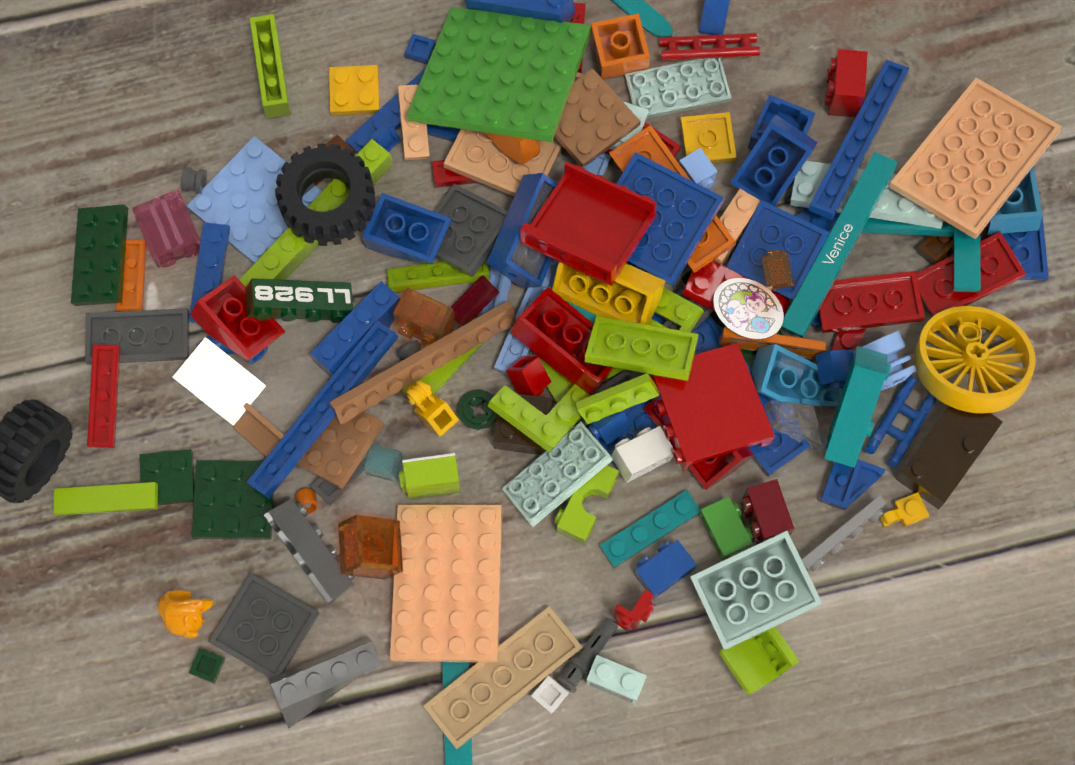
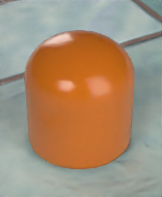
(305, 496)

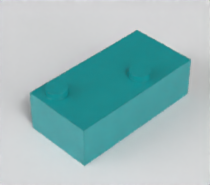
(856, 406)

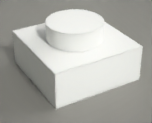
(549, 695)

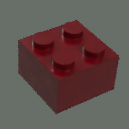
(766, 511)

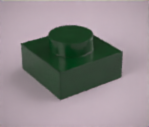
(207, 666)

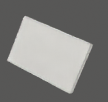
(219, 381)

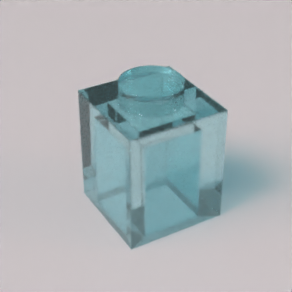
(384, 463)

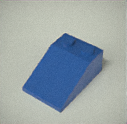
(405, 230)

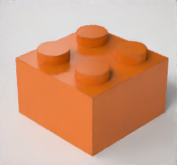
(619, 46)

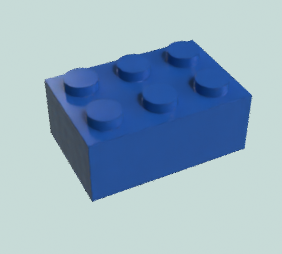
(774, 161)

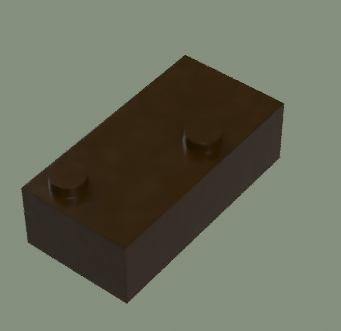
(948, 454)

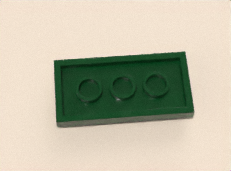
(99, 255)

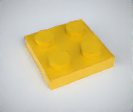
(354, 90)
(710, 133)

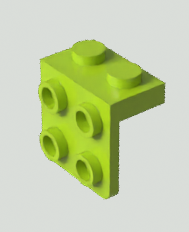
(759, 659)

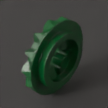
(466, 413)

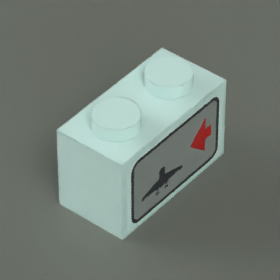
(616, 679)

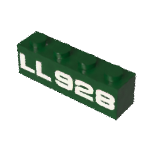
(298, 300)

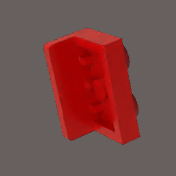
(641, 611)

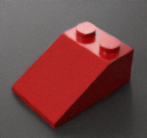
(225, 318)

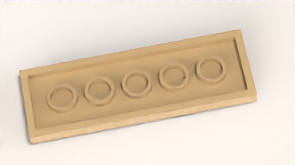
(495, 686)

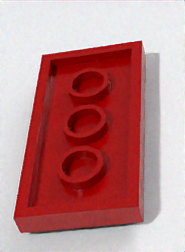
(997, 269)
(704, 282)
(872, 302)

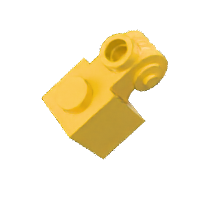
(431, 409)

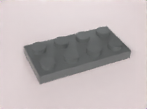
(140, 334)

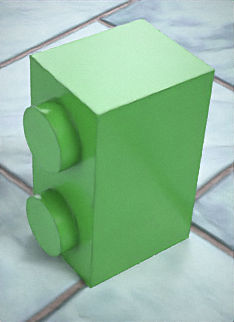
(726, 528)

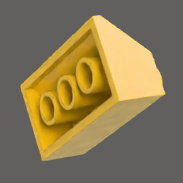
(630, 298)

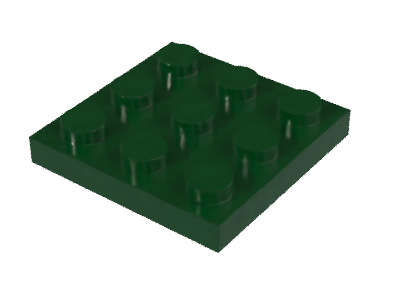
(227, 504)

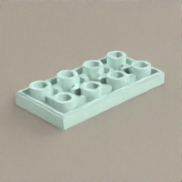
(679, 86)
(557, 474)

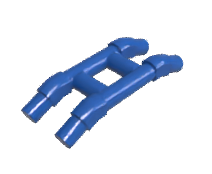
(886, 424)

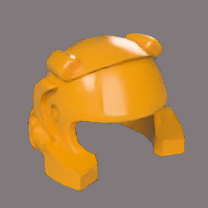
(183, 615)

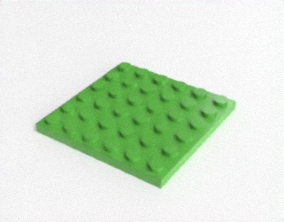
(500, 74)

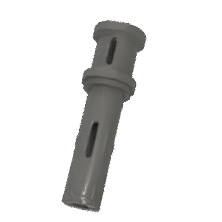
(580, 665)

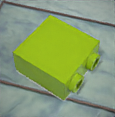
(430, 476)

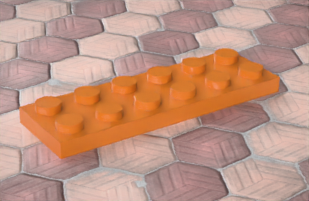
(648, 144)

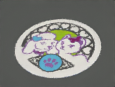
(748, 308)

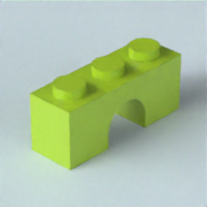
(574, 520)

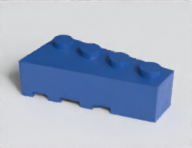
(537, 9)

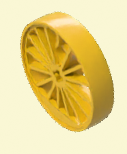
(975, 359)

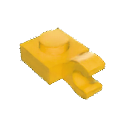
(907, 510)

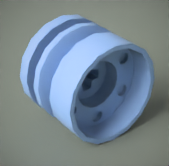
(891, 345)

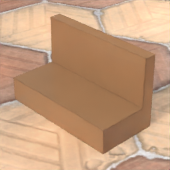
(257, 431)

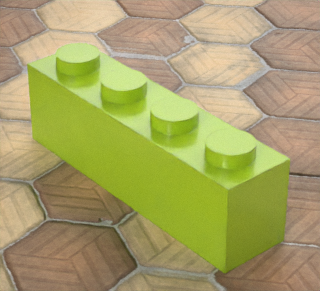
(270, 66)

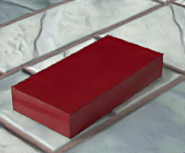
(474, 300)

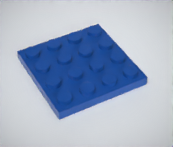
(681, 217)

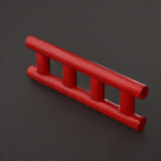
(718, 40)

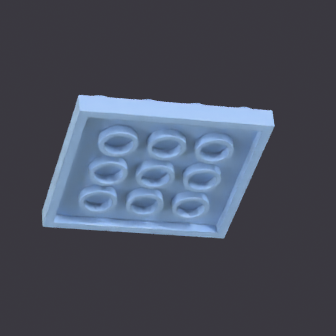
(246, 200)

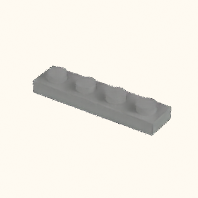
(852, 528)

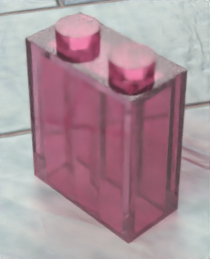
(167, 229)

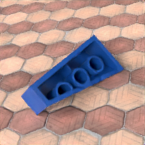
(349, 332)

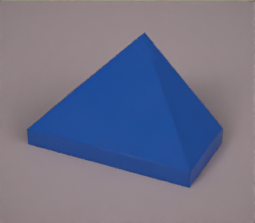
(714, 17)

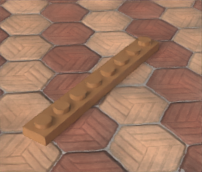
(423, 362)

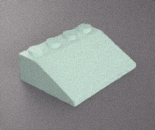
(756, 590)

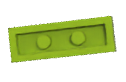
(617, 398)

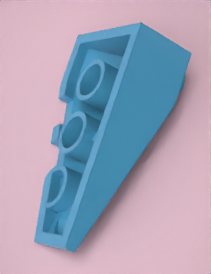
(790, 378)

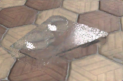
(797, 421)

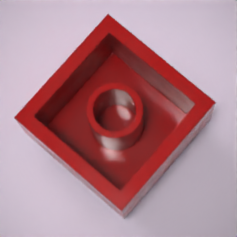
(846, 83)

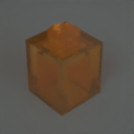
(778, 270)

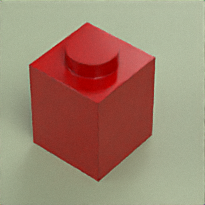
(528, 376)

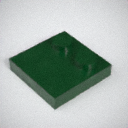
(173, 474)

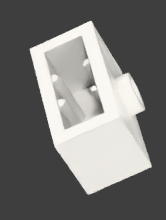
(642, 453)

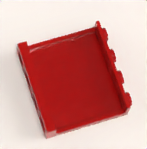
(590, 224)
(713, 409)

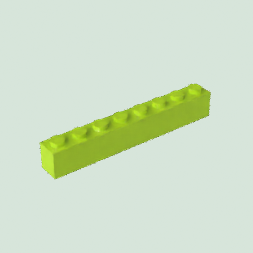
(289, 250)

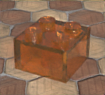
(423, 317)
(370, 547)

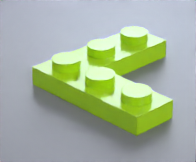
(541, 428)

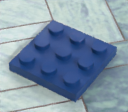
(777, 230)

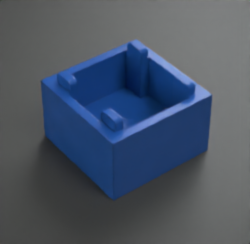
(793, 114)

